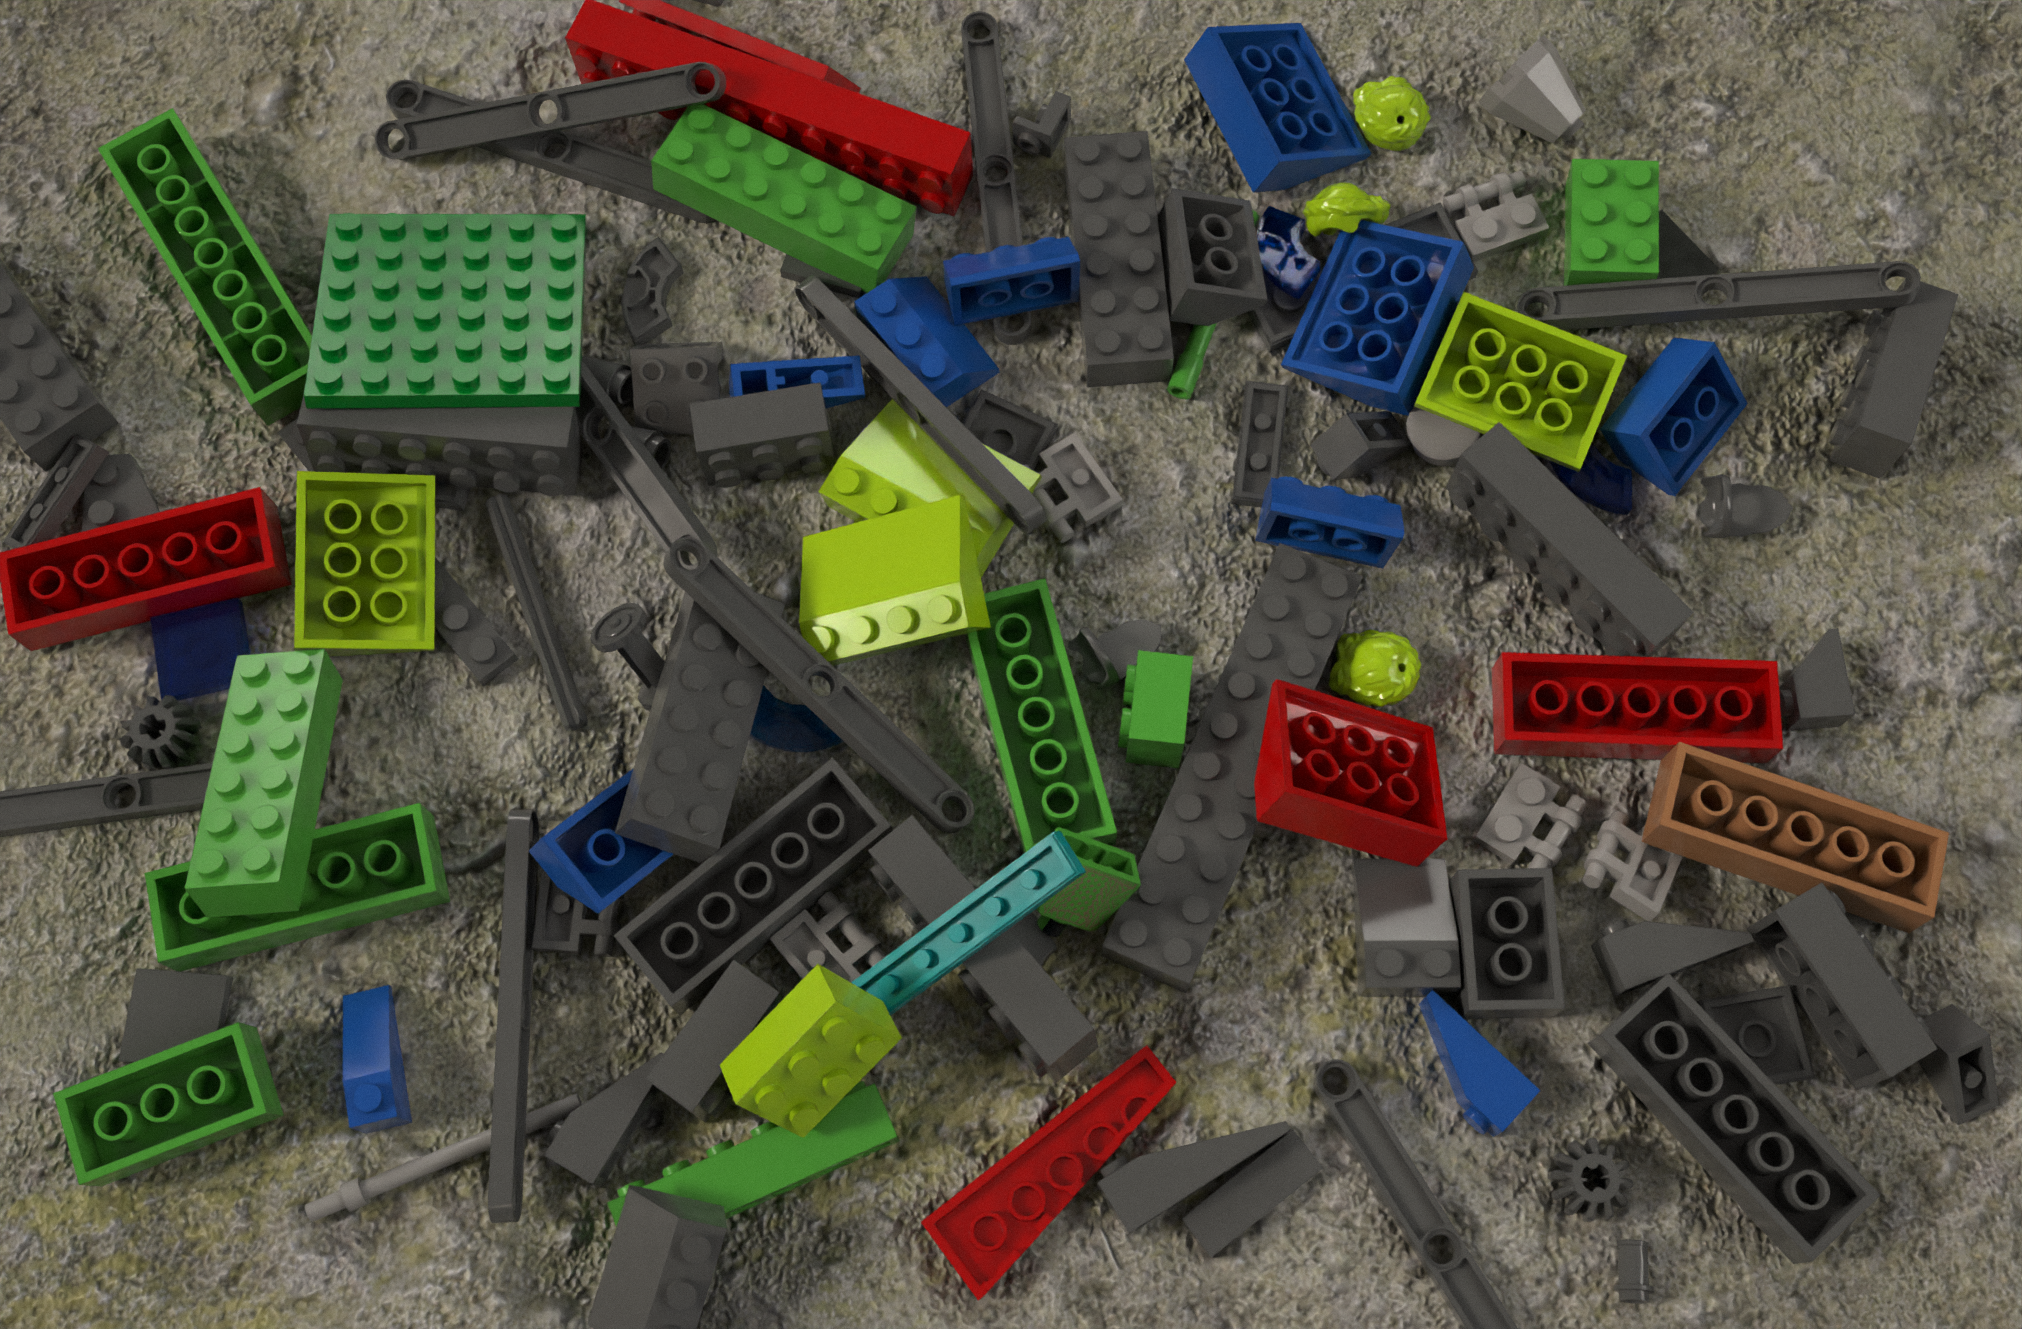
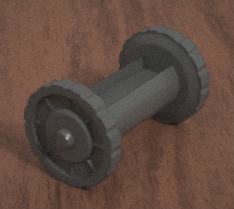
(622, 632)

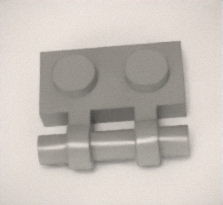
(1502, 226)
(1080, 482)
(1519, 811)
(1644, 875)
(807, 942)

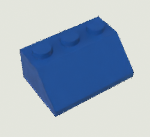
(1012, 280)
(921, 333)
(1675, 414)
(1330, 522)
(589, 858)

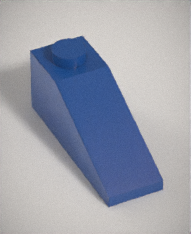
(839, 377)
(373, 1062)
(1479, 1075)

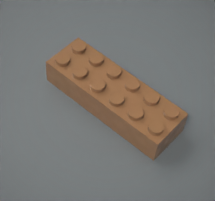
(1796, 837)

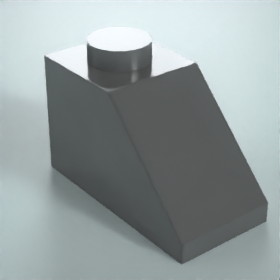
(1359, 444)
(1818, 688)
(1961, 1065)

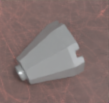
(1537, 95)

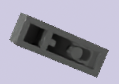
(1650, 950)
(603, 1126)

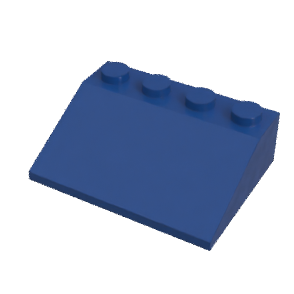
(1274, 104)
(1380, 314)

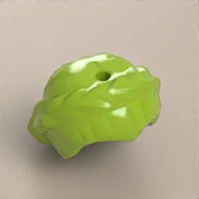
(1380, 106)
(1342, 208)
(1370, 668)

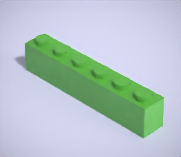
(777, 1158)

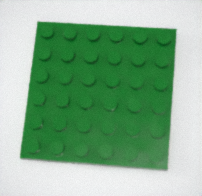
(449, 311)

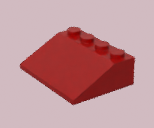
(1349, 775)

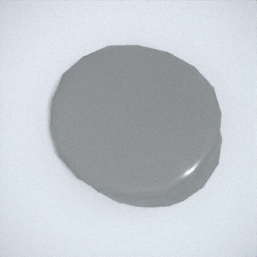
(1438, 439)

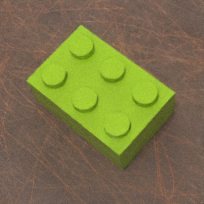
(809, 1051)

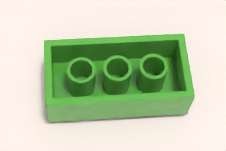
(167, 1104)

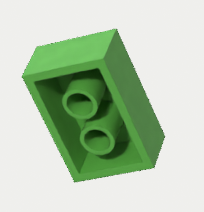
(1611, 221)

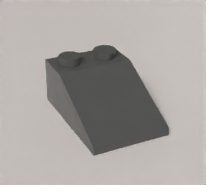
(1404, 929)

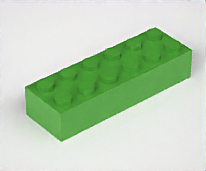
(783, 197)
(1038, 719)
(265, 784)
(353, 878)

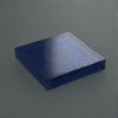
(199, 648)

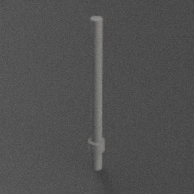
(358, 1191)

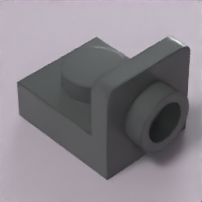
(1047, 130)

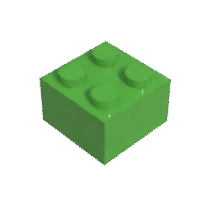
(1159, 708)

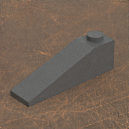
(1162, 1179)

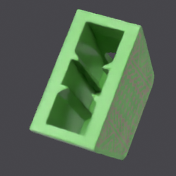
(1096, 894)

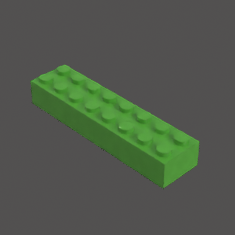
(215, 262)

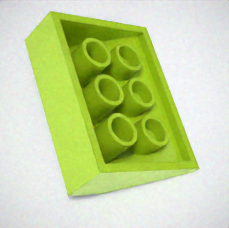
(1523, 374)
(901, 467)
(364, 563)
(891, 582)

